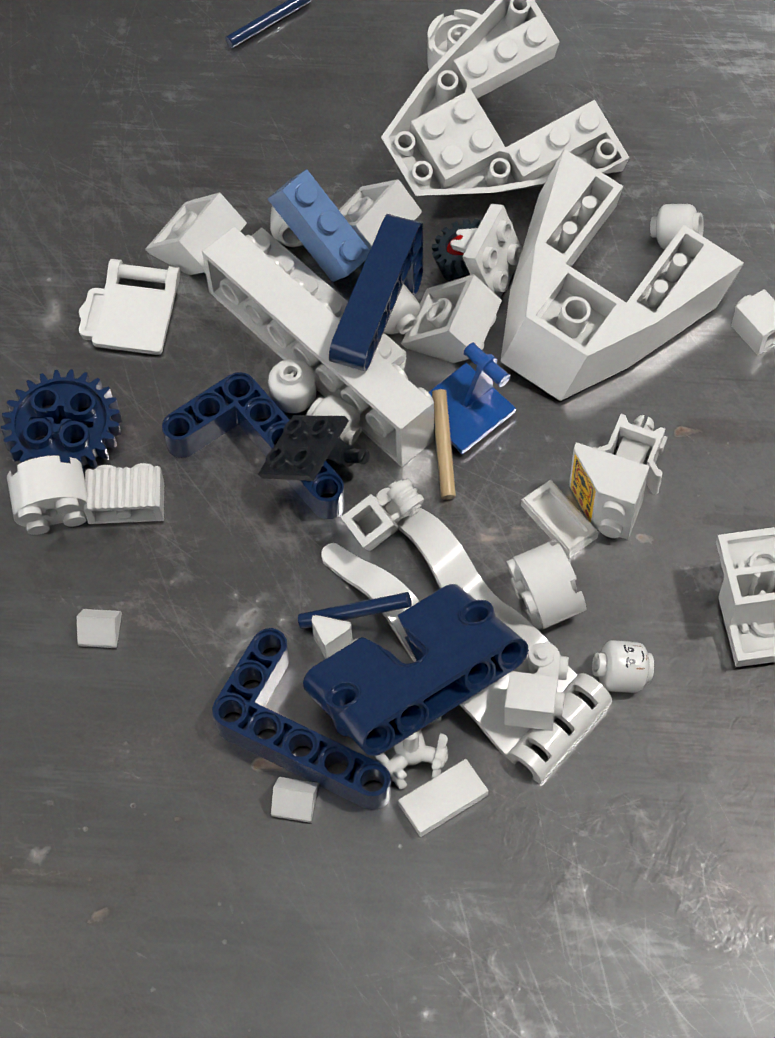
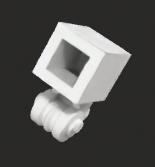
(376, 519)
(533, 696)

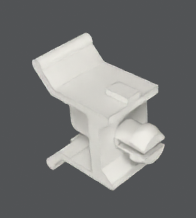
(637, 443)

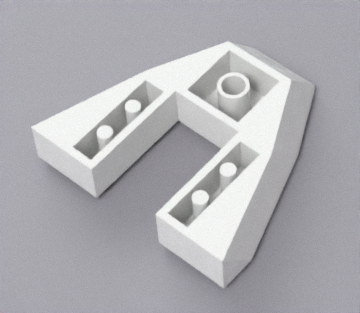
(448, 141)
(571, 330)

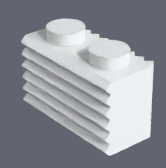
(124, 494)

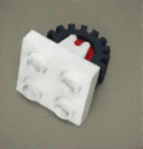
(481, 249)

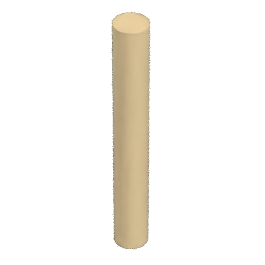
(443, 444)

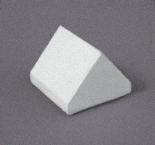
(98, 628)
(331, 634)
(294, 799)

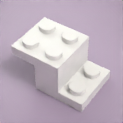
(749, 594)

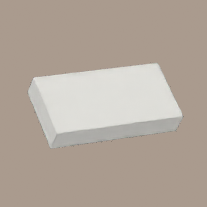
(559, 518)
(443, 797)

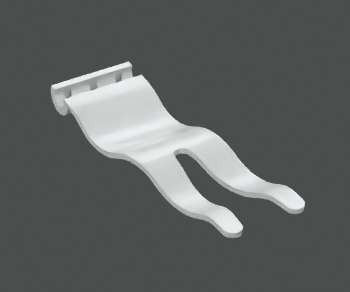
(452, 566)

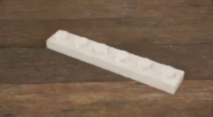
(320, 289)

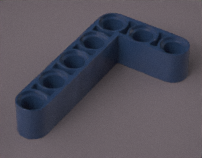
(392, 261)
(244, 412)
(289, 733)

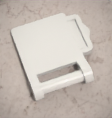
(130, 315)

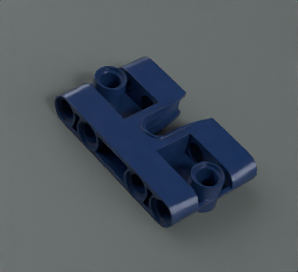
(457, 654)

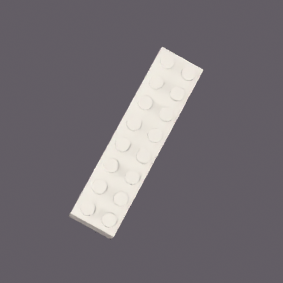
(302, 328)

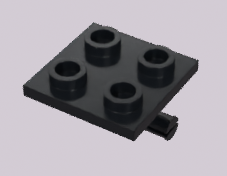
(307, 445)

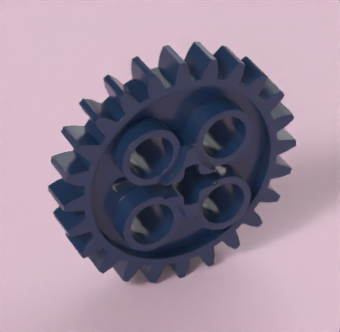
(62, 420)

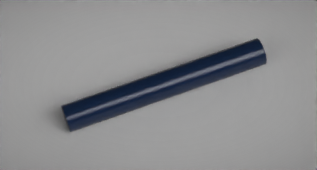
(264, 21)
(358, 609)

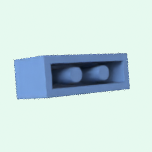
(319, 226)

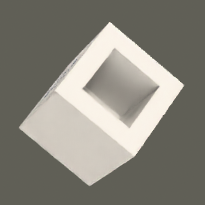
(756, 321)

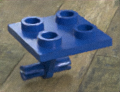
(472, 401)

